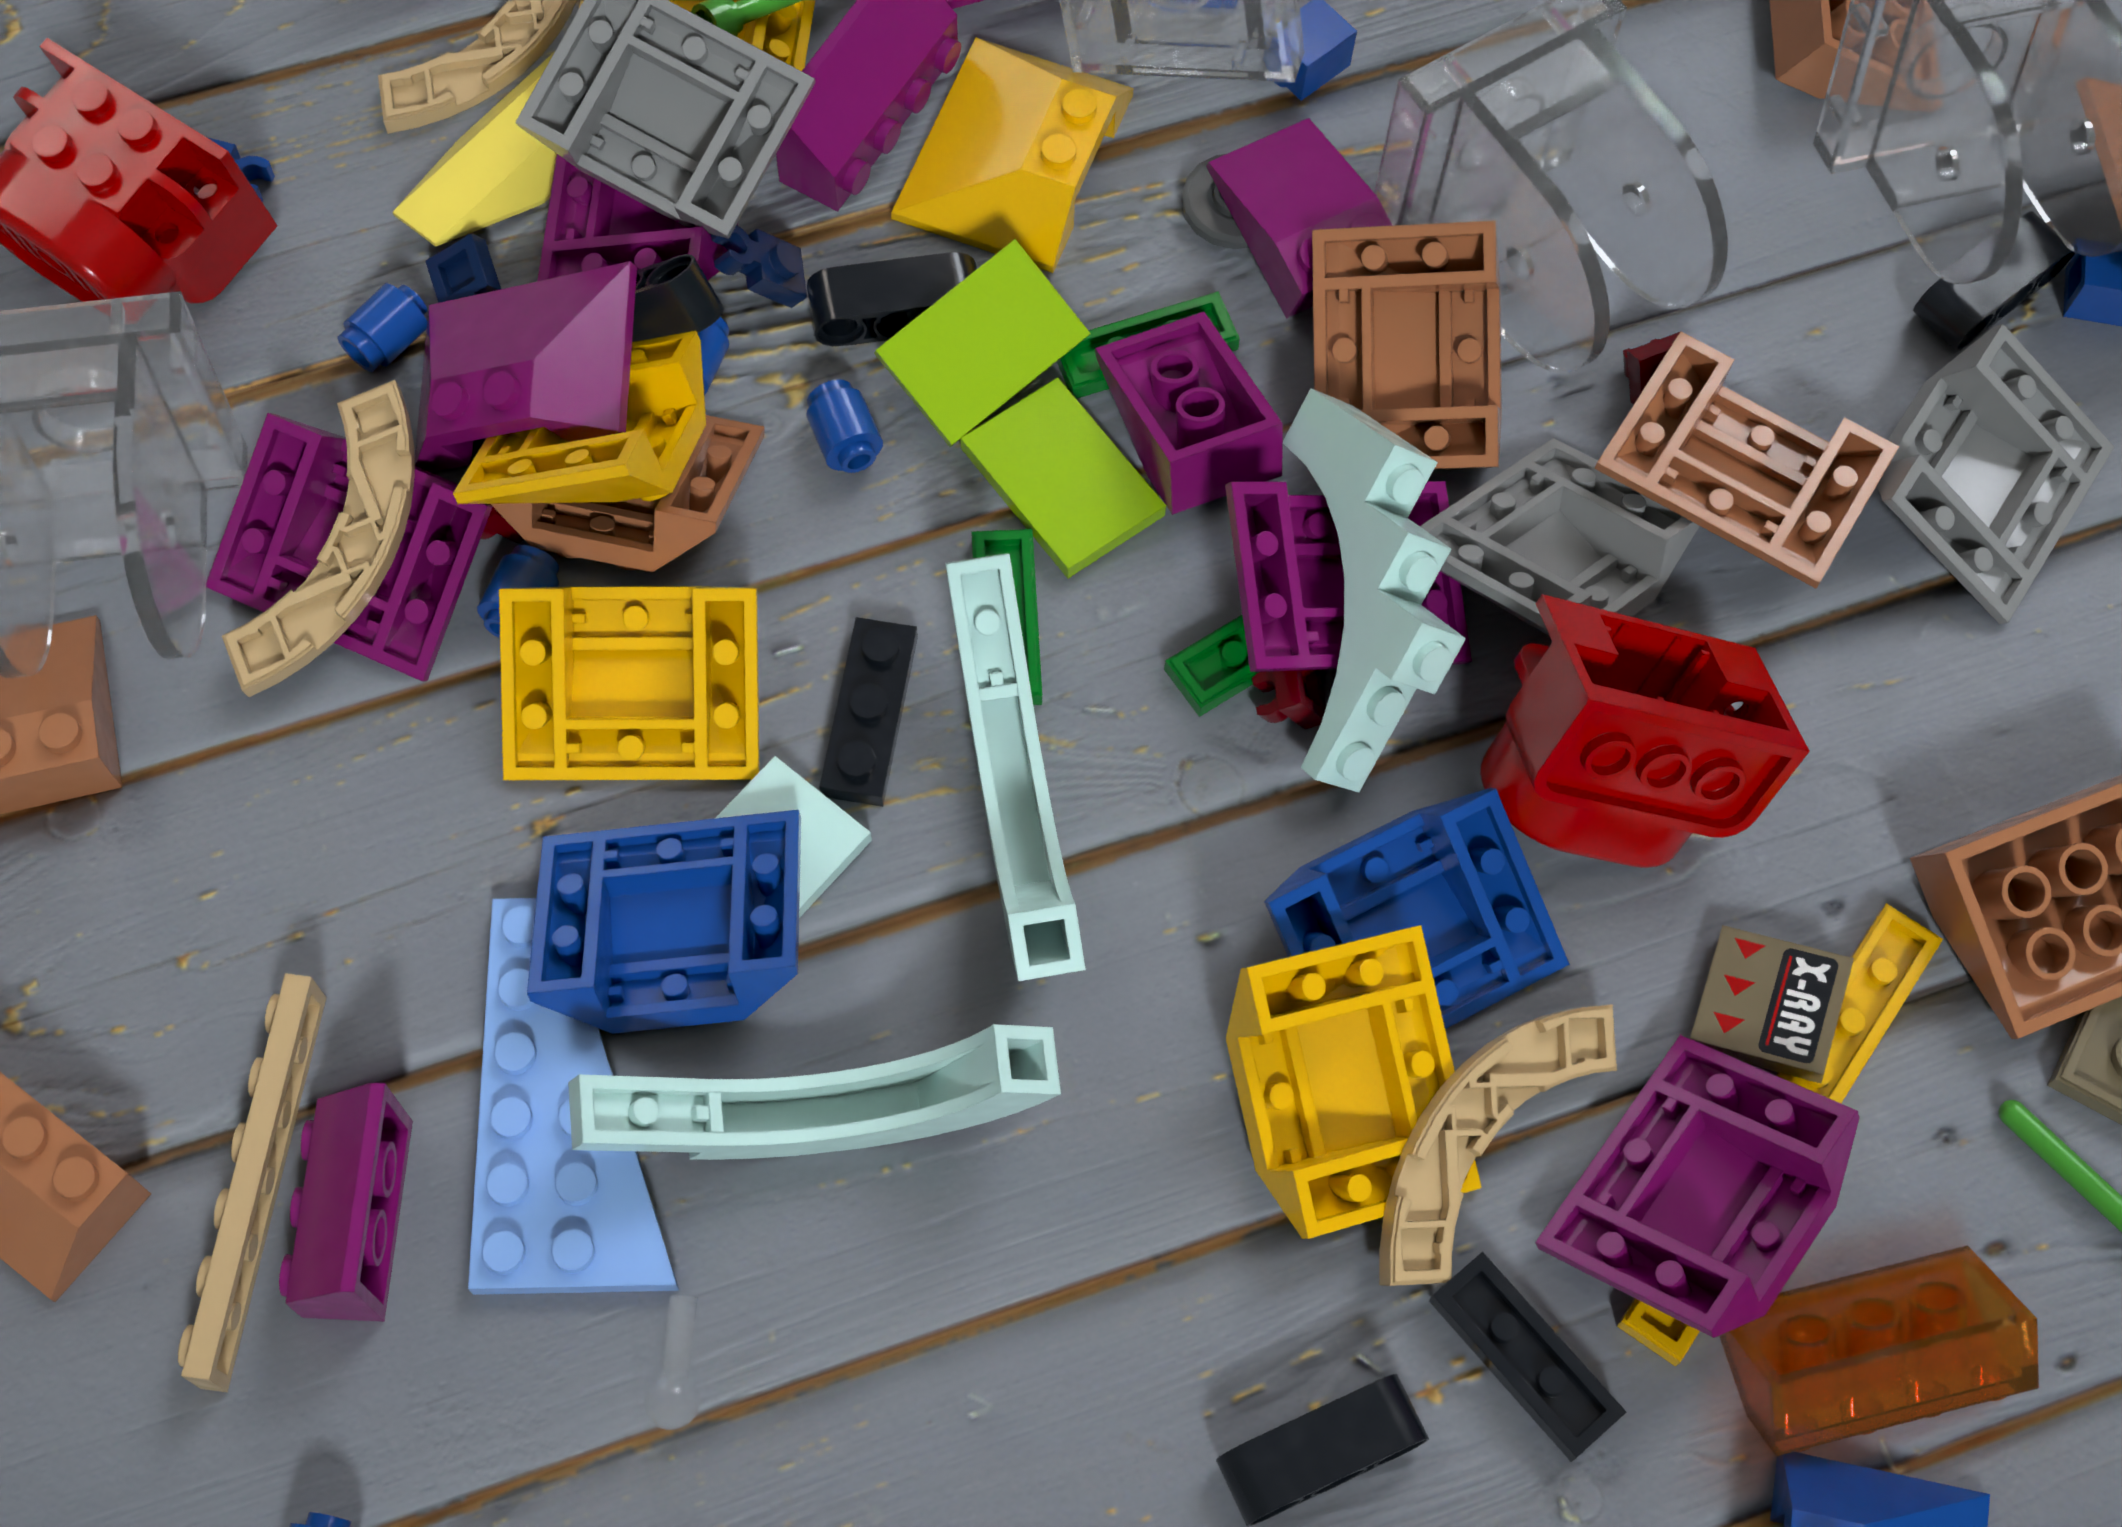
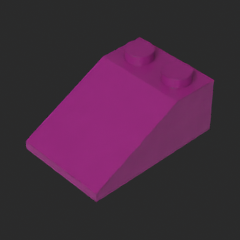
(1282, 193)
(1192, 411)

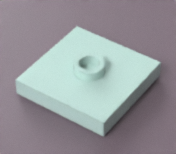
(828, 833)

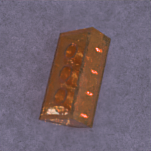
(1882, 1350)

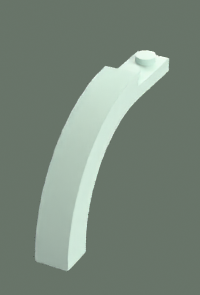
(1011, 770)
(849, 1109)

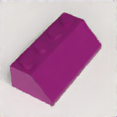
(866, 87)

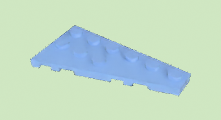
(539, 1208)

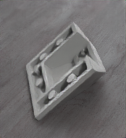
(665, 109)
(1992, 468)
(1562, 534)

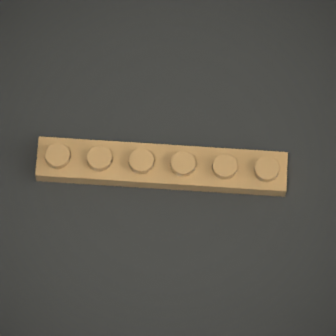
(246, 1208)

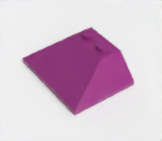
(601, 227)
(525, 362)
(287, 514)
(1295, 576)
(1707, 1189)

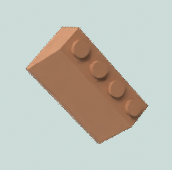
(55, 1194)

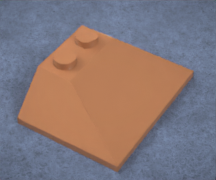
(1414, 333)
(1744, 466)
(642, 532)

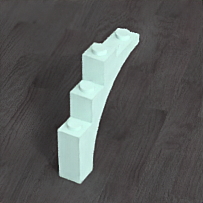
(1388, 569)

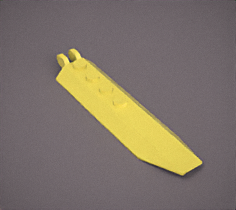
(484, 175)

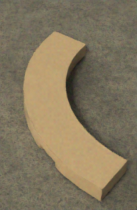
(486, 66)
(354, 554)
(1463, 1122)

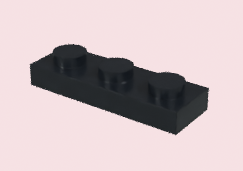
(869, 712)
(1527, 1356)

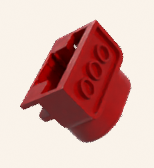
(121, 193)
(1635, 739)

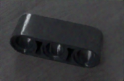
(880, 297)
(673, 299)
(1970, 309)
(1322, 1449)

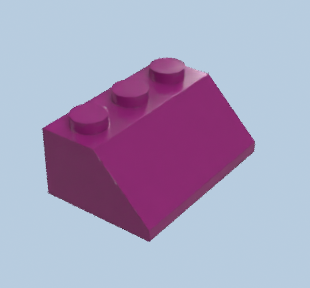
(348, 1206)

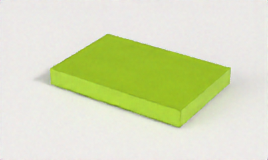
(982, 343)
(1063, 477)

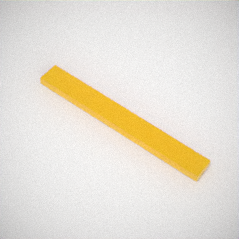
(1880, 980)

